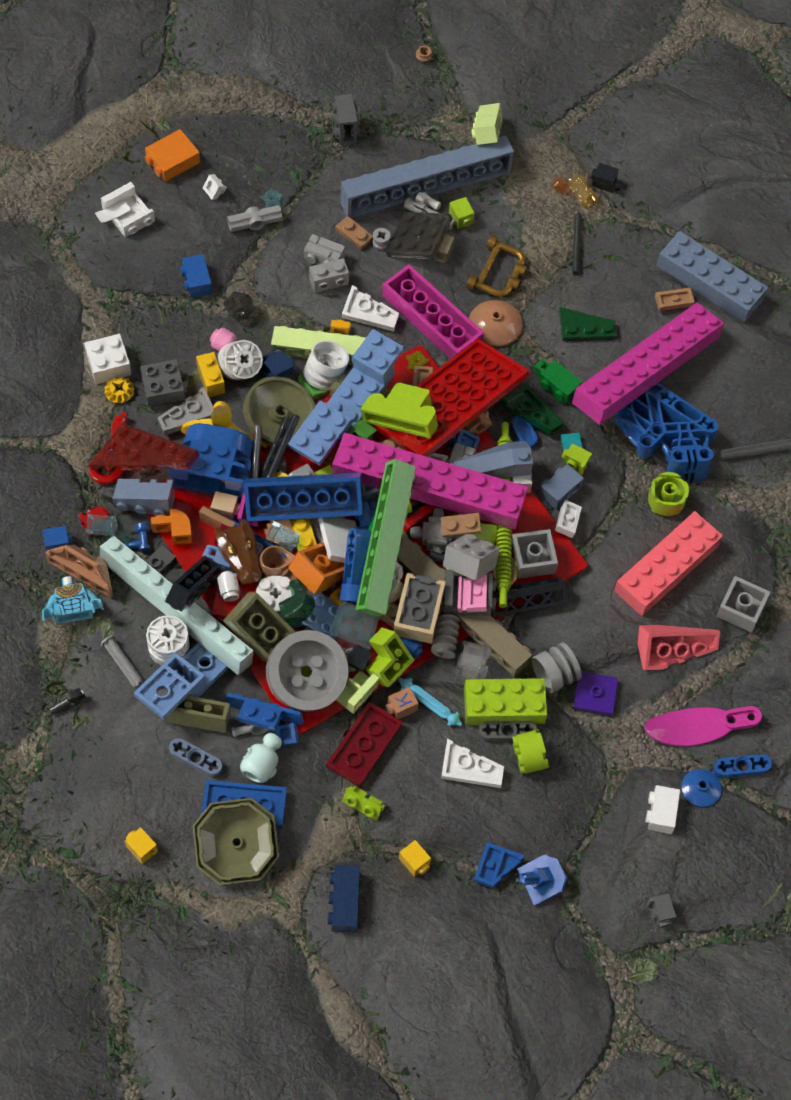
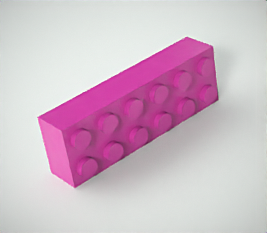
(430, 311)

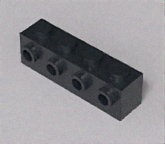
(193, 584)

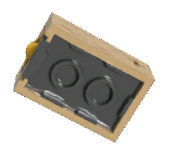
(419, 608)

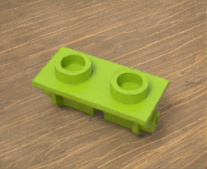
(356, 799)

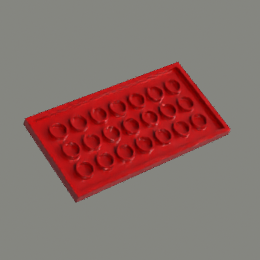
(461, 393)

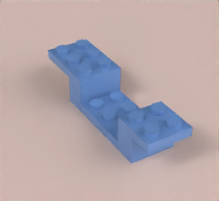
(327, 422)

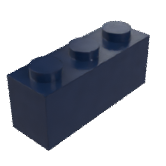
(344, 898)

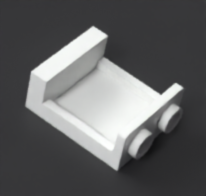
(137, 217)

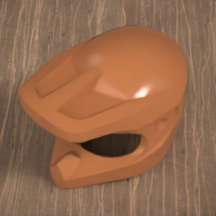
(274, 564)

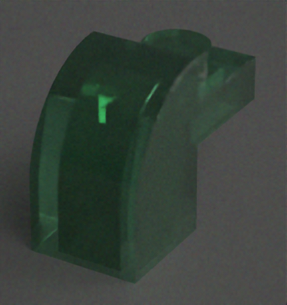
(298, 606)

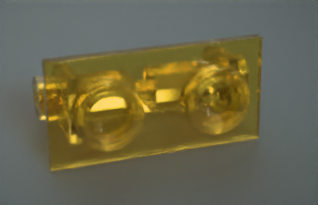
(586, 194)

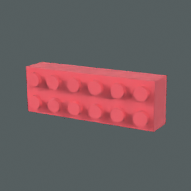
(668, 563)

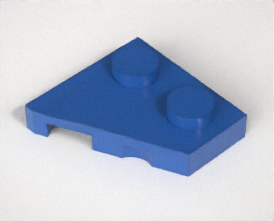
(496, 864)

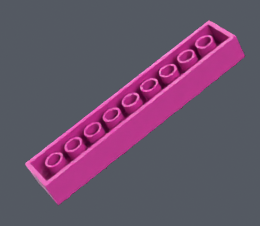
(647, 363)
(435, 481)

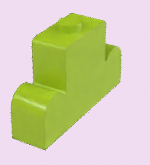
(404, 410)

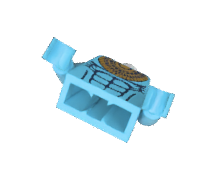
(71, 603)

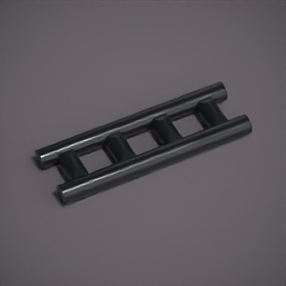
(279, 446)

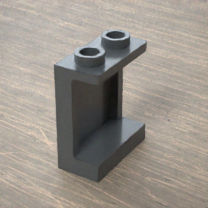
(451, 595)

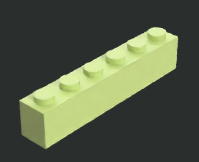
(300, 341)

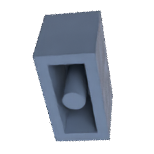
(561, 486)

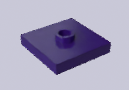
(595, 694)

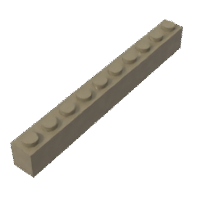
(482, 629)

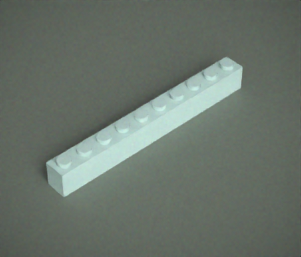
(155, 589)

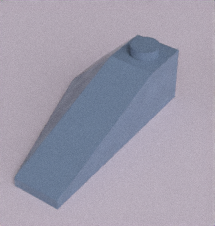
(501, 461)

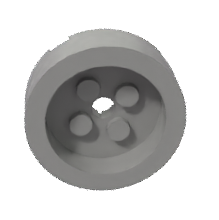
(324, 659)

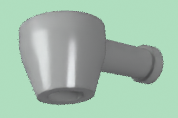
(248, 728)

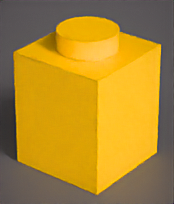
(140, 845)
(415, 858)

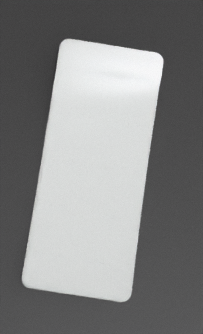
(113, 212)

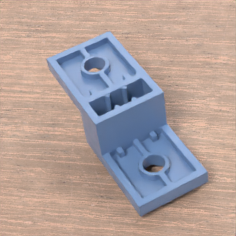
(181, 679)

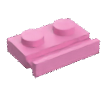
(473, 594)

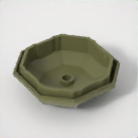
(215, 836)

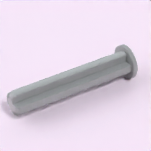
(122, 661)

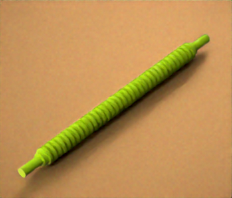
(504, 541)

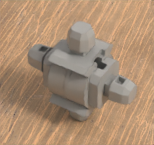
(432, 533)

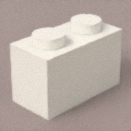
(663, 809)

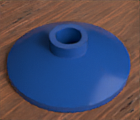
(701, 796)

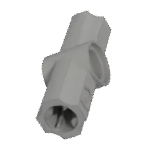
(254, 218)

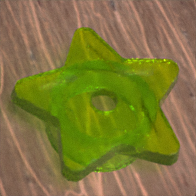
(417, 356)

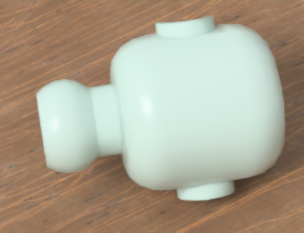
(261, 759)

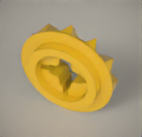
(119, 396)

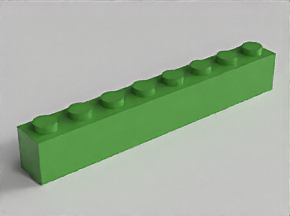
(385, 538)

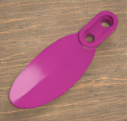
(699, 725)

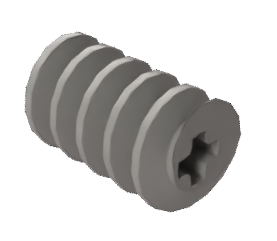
(444, 636)

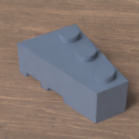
(144, 497)

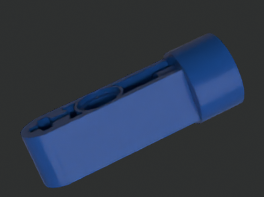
(354, 564)

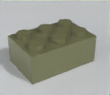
(257, 625)

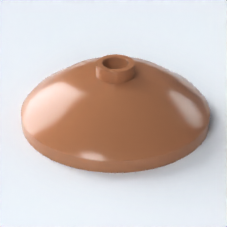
(497, 331)

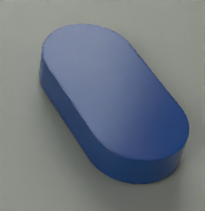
(524, 431)

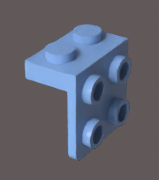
(322, 616)

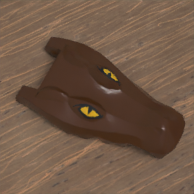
(239, 549)

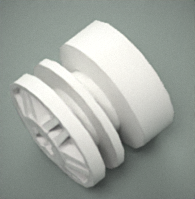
(230, 357)
(325, 364)
(160, 646)

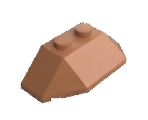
(82, 566)

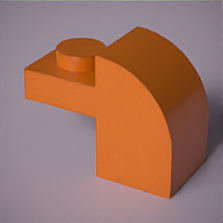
(177, 523)

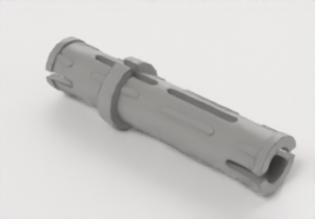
(417, 207)

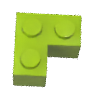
(392, 657)

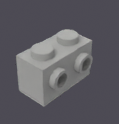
(329, 275)

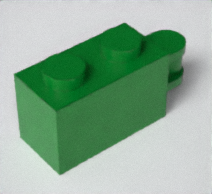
(557, 380)

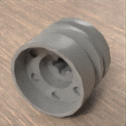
(556, 667)

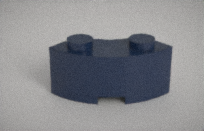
(277, 364)

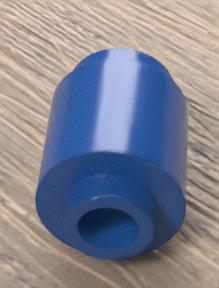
(413, 647)

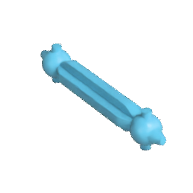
(430, 702)

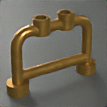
(513, 281)

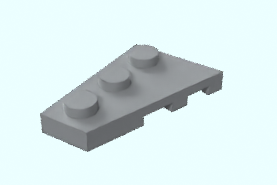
(192, 409)

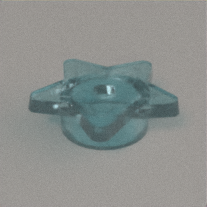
(272, 194)

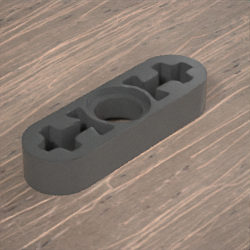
(493, 725)

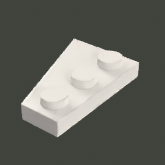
(365, 310)
(470, 768)

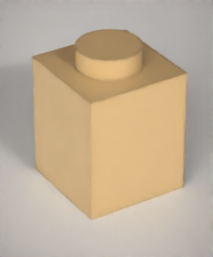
(225, 505)

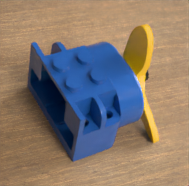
(223, 455)

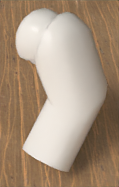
(422, 198)

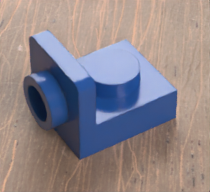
(464, 438)

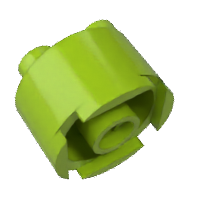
(668, 494)
(530, 751)

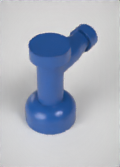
(142, 544)

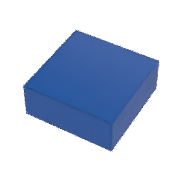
(288, 734)

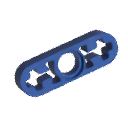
(757, 770)

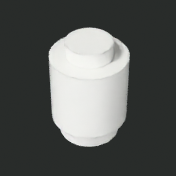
(228, 586)

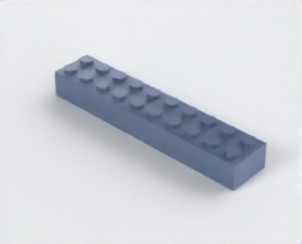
(427, 175)

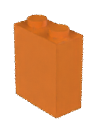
(172, 155)

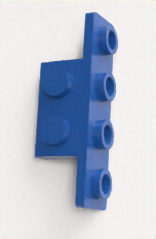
(263, 714)

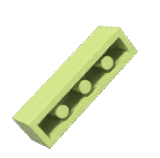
(487, 124)

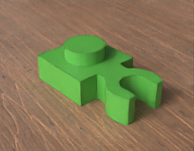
(314, 392)

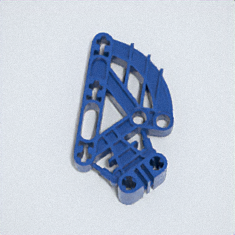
(644, 426)

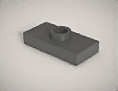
(161, 559)

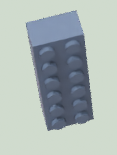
(712, 276)

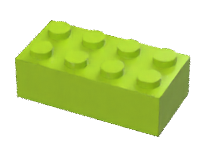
(505, 700)

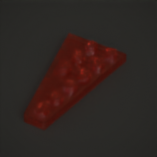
(137, 449)

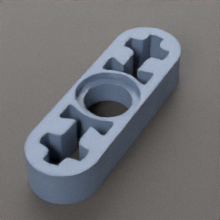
(180, 755)

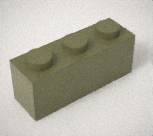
(201, 714)

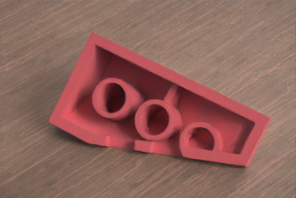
(672, 644)

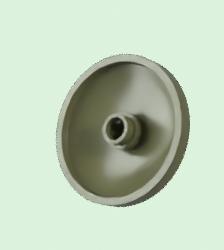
(271, 401)

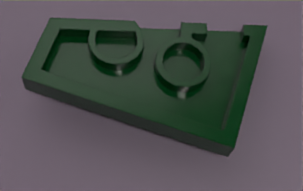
(585, 327)
(532, 409)

